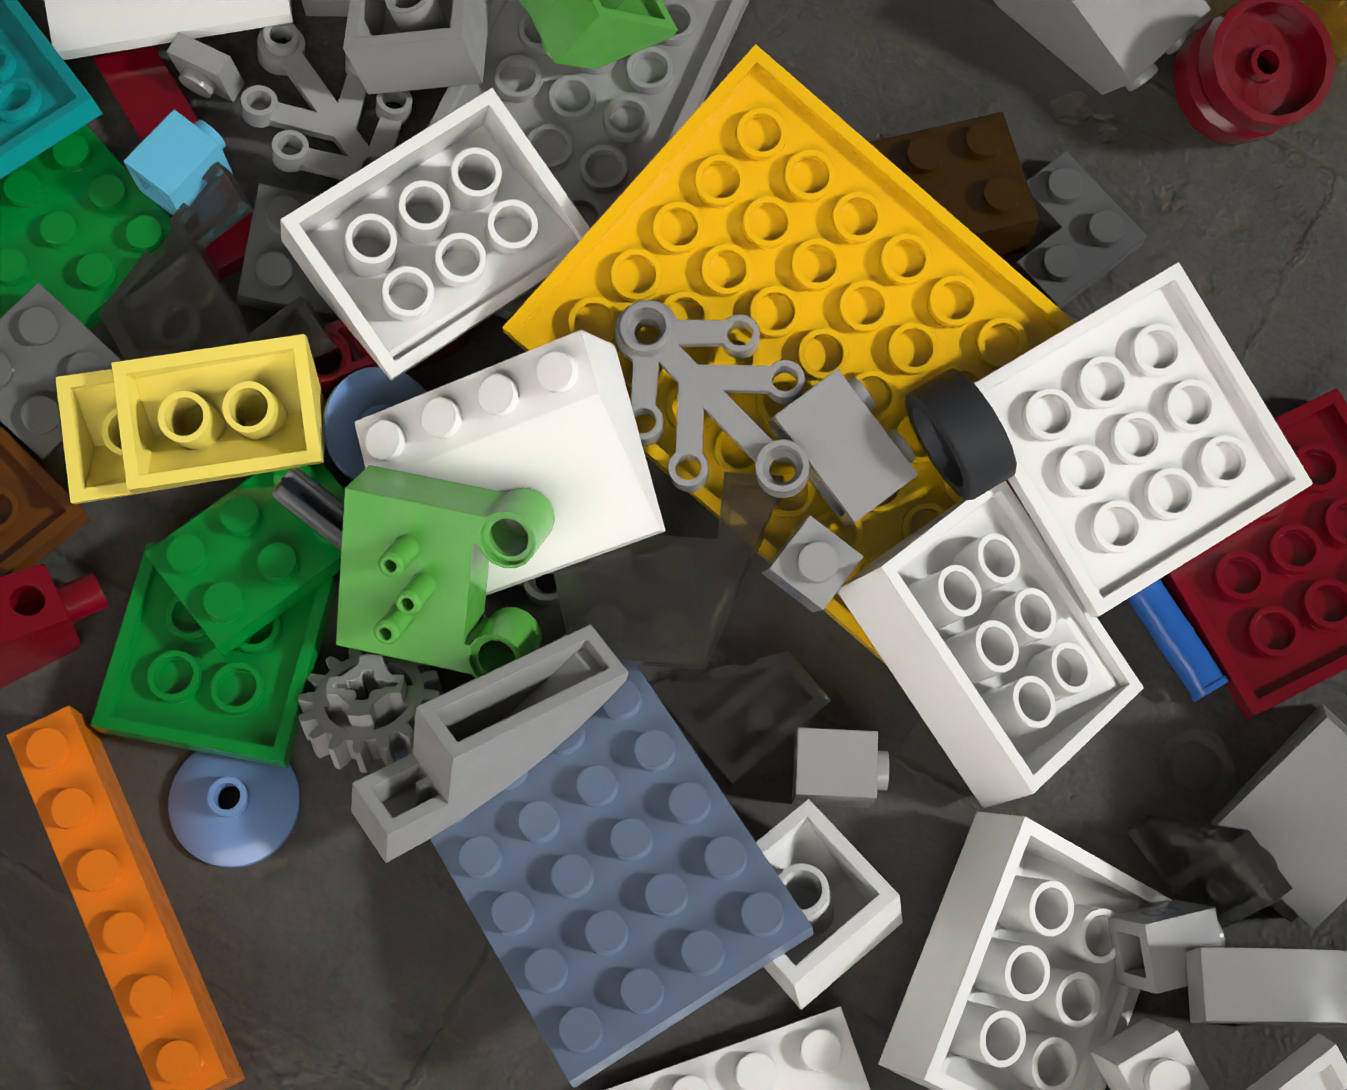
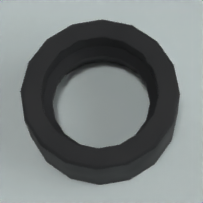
(961, 434)

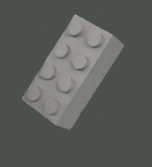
(417, 43)

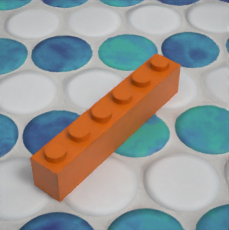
(124, 905)

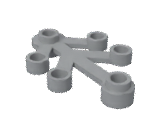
(328, 118)
(705, 389)

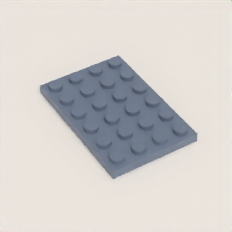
(619, 884)

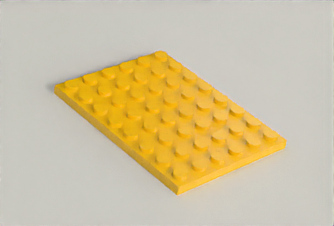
(835, 257)

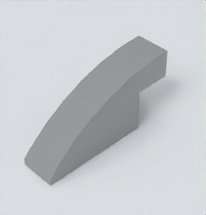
(485, 739)
(1267, 987)

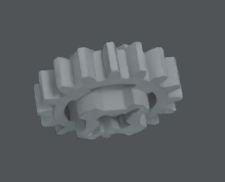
(365, 707)

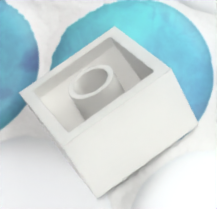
(837, 893)

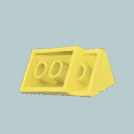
(191, 418)

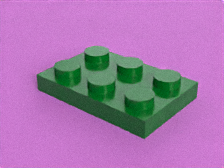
(246, 559)

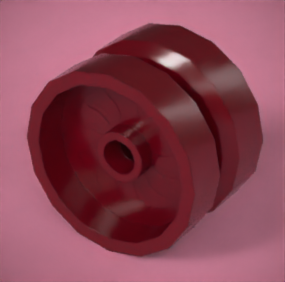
(1254, 70)

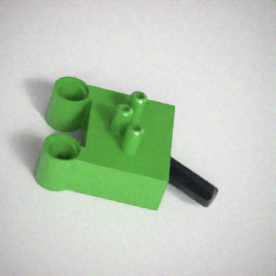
(421, 564)

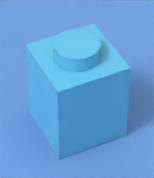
(174, 160)

